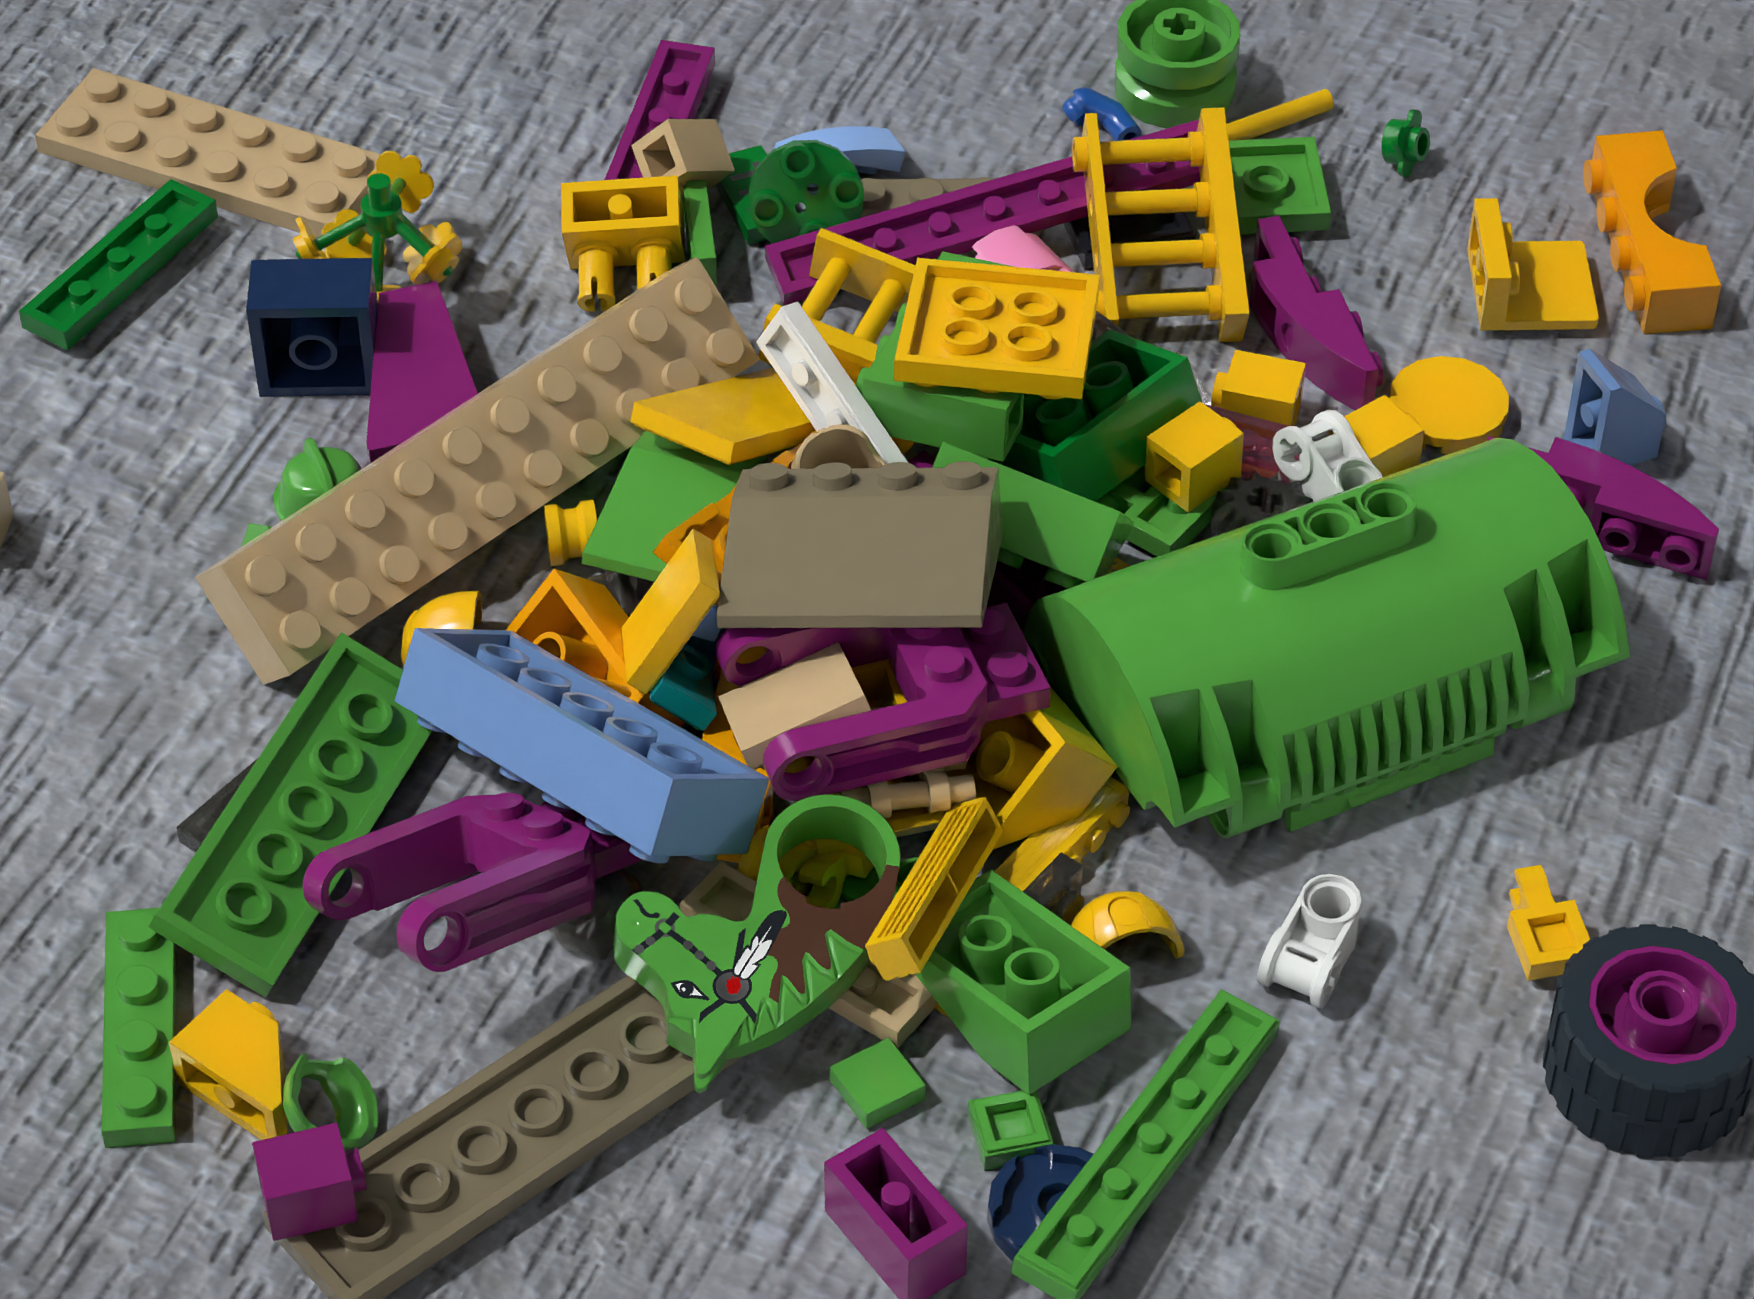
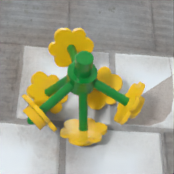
(391, 187)

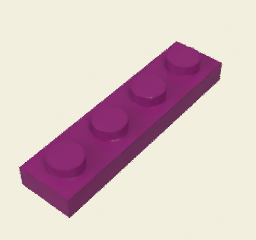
(668, 92)

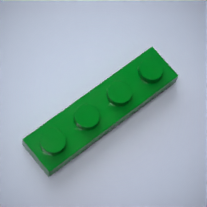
(118, 264)

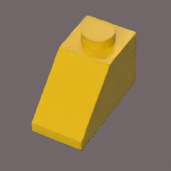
(235, 1063)

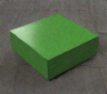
(877, 1083)
(1007, 1127)

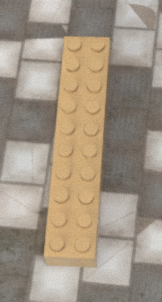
(471, 473)

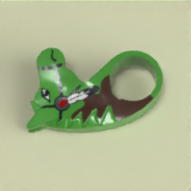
(760, 978)

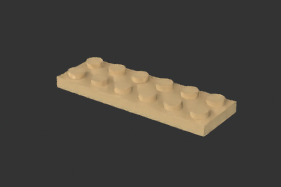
(218, 151)

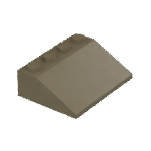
(861, 547)

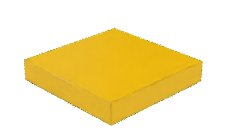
(670, 612)

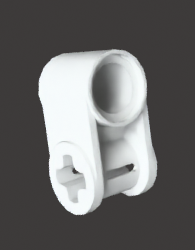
(1325, 462)
(1308, 946)

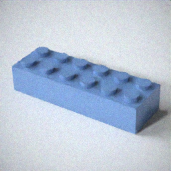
(582, 744)

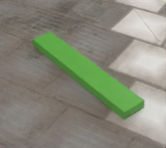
(1145, 1148)

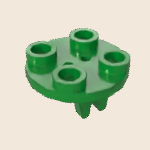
(783, 182)

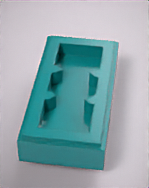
(687, 689)

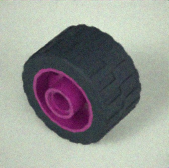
(1652, 1041)

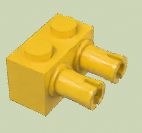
(621, 226)

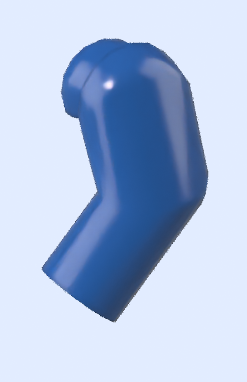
(1109, 113)

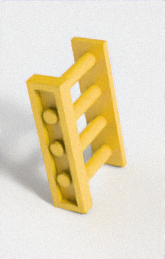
(1210, 198)
(863, 272)

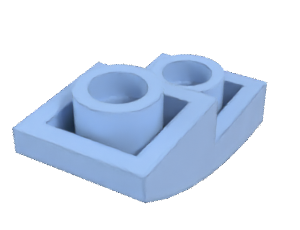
(864, 145)

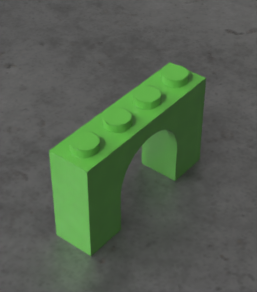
(939, 414)

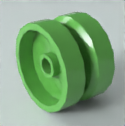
(1176, 59)

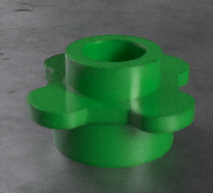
(1405, 142)

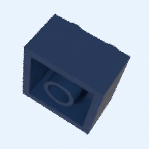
(312, 326)

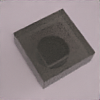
(1059, 888)

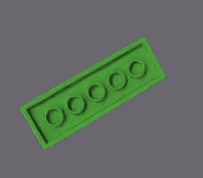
(307, 792)

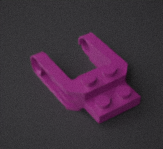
(951, 687)
(533, 862)

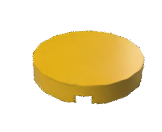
(1452, 400)

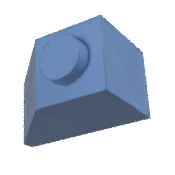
(1613, 411)

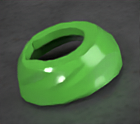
(347, 1090)

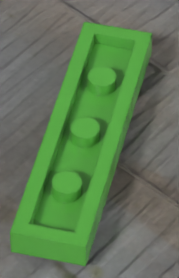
(137, 1032)

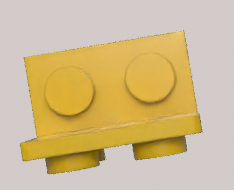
(1527, 281)

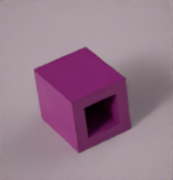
(308, 1180)

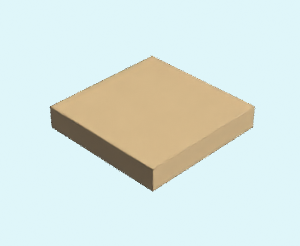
(791, 698)

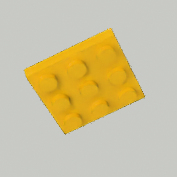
(997, 328)

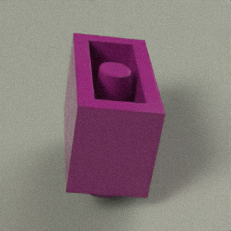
(895, 1217)

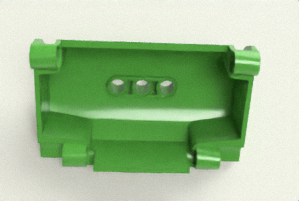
(1339, 642)

